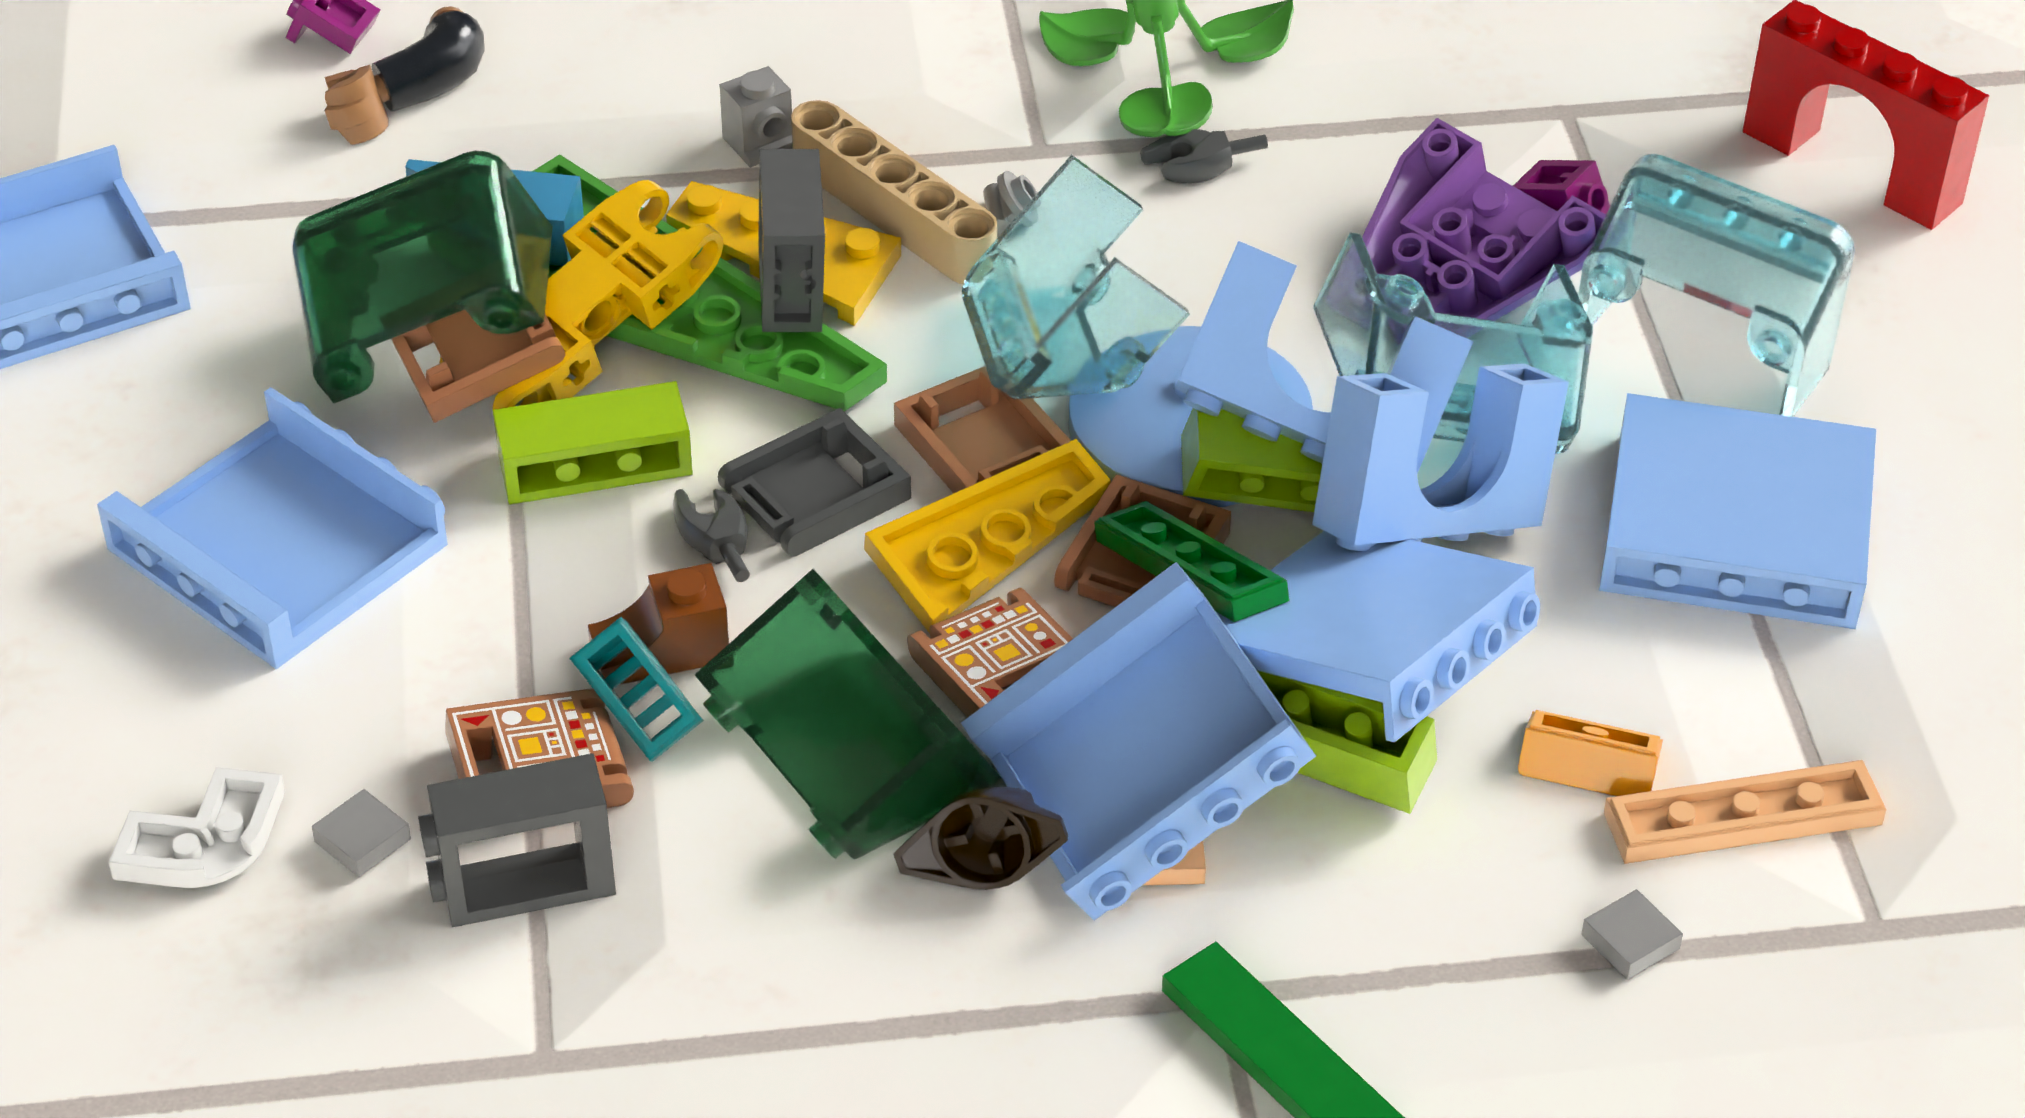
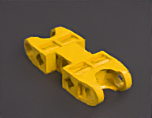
(610, 278)

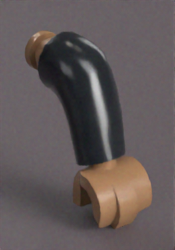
(416, 74)

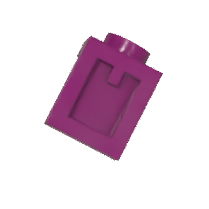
(335, 20)
(1557, 180)

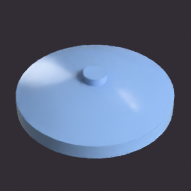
(1141, 426)

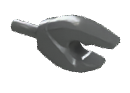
(1198, 154)
(715, 535)

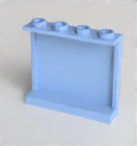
(78, 258)
(1741, 511)
(280, 532)
(1390, 622)
(1140, 739)

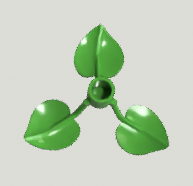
(1095, 35)

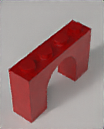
(1929, 113)

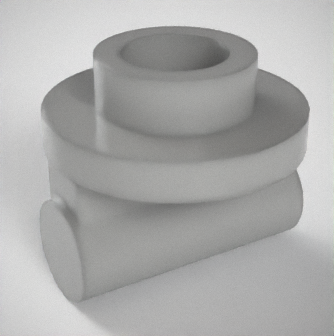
(1008, 198)

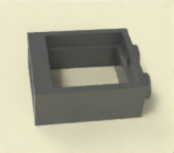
(791, 240)
(512, 804)

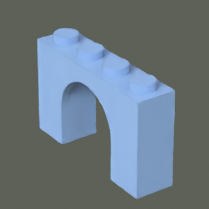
(1233, 373)
(1493, 487)

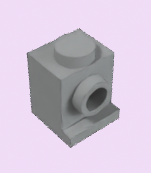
(756, 114)

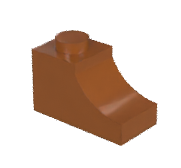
(677, 619)

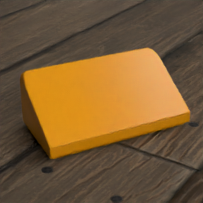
(1589, 754)

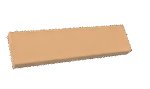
(1744, 811)

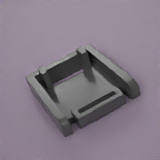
(801, 490)

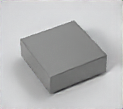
(361, 832)
(1632, 934)

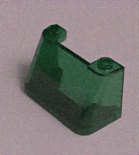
(415, 255)
(841, 721)

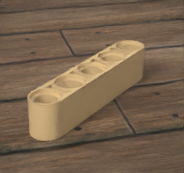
(894, 190)

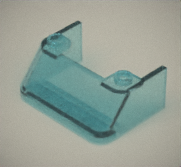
(1732, 251)
(1051, 303)
(1369, 312)

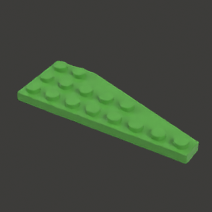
(724, 330)

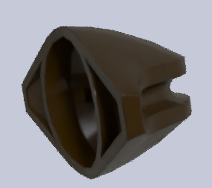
(983, 840)

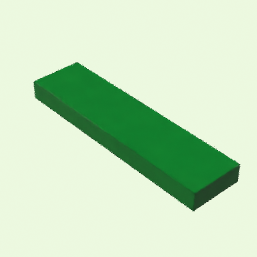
(1226, 578)
(1269, 1039)

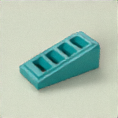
(603, 650)

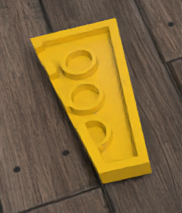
(854, 256)
(978, 536)

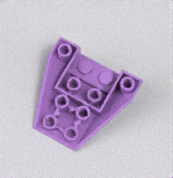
(1467, 232)

